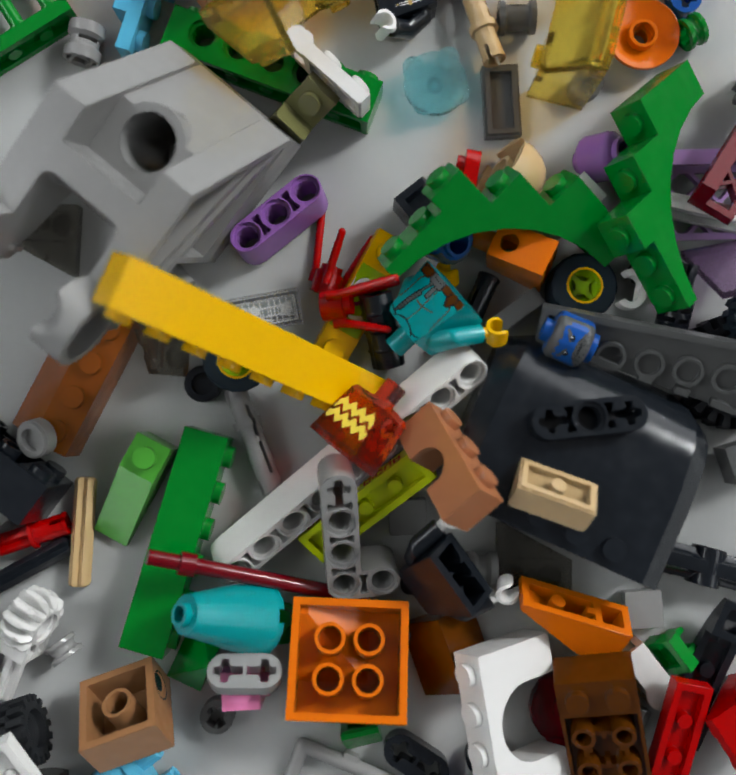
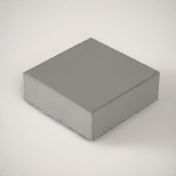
(644, 607)

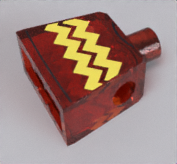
(363, 425)

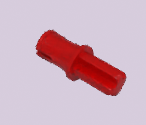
(35, 533)

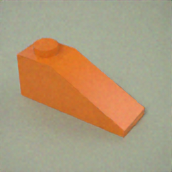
(576, 619)

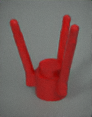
(329, 276)
(338, 304)

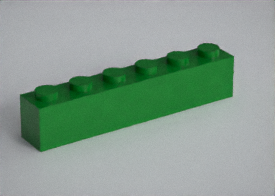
(179, 527)

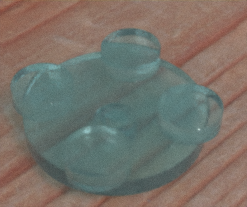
(435, 82)

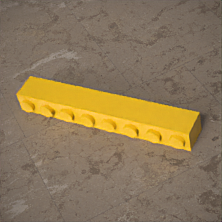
(211, 325)

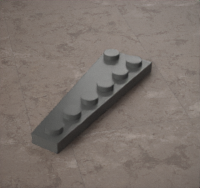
(663, 355)

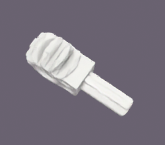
(26, 633)

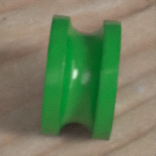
(693, 31)

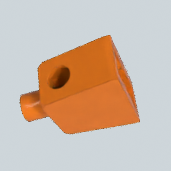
(527, 263)

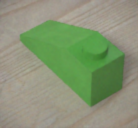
(135, 486)

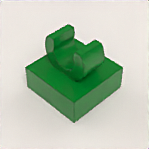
(672, 652)

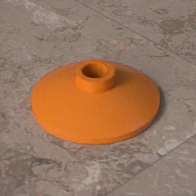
(658, 29)

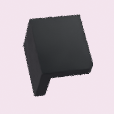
(410, 200)

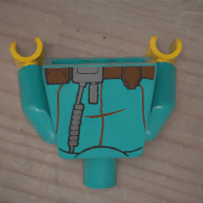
(438, 315)

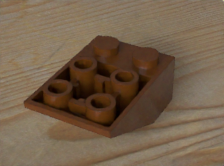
(600, 714)

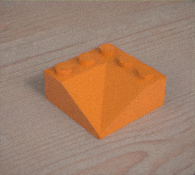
(348, 661)

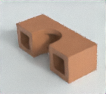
(465, 486)

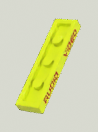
(377, 497)

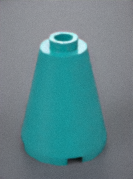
(231, 617)

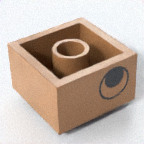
(125, 715)

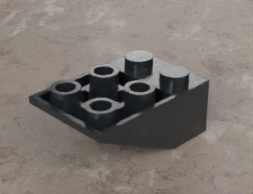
(28, 485)

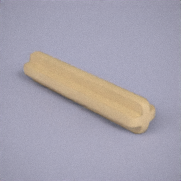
(82, 531)

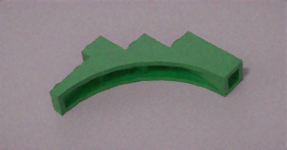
(642, 179)
(508, 202)

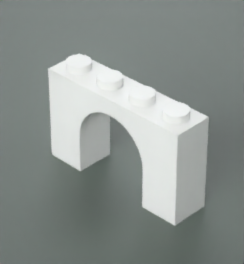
(486, 679)

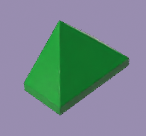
(192, 663)

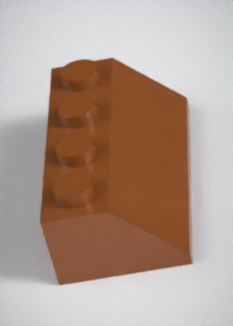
(77, 393)

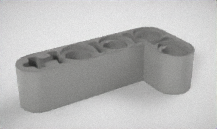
(349, 568)

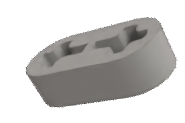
(244, 683)

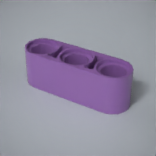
(284, 202)

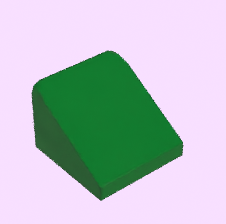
(359, 735)

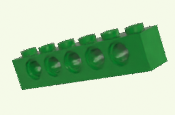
(189, 29)

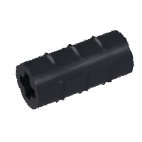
(376, 309)

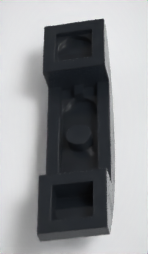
(715, 650)

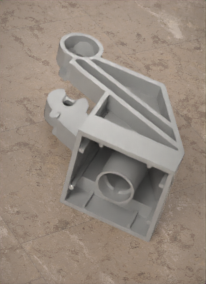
(152, 152)

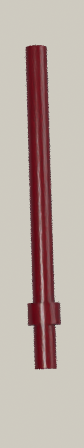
(189, 564)

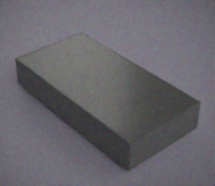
(501, 102)

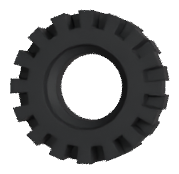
(29, 726)

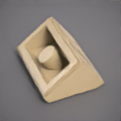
(554, 495)

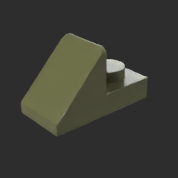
(305, 107)

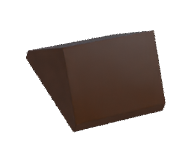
(432, 648)

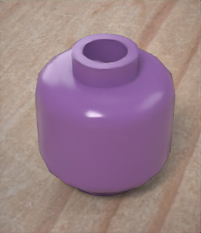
(596, 152)

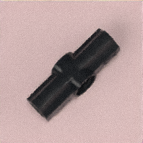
(702, 565)

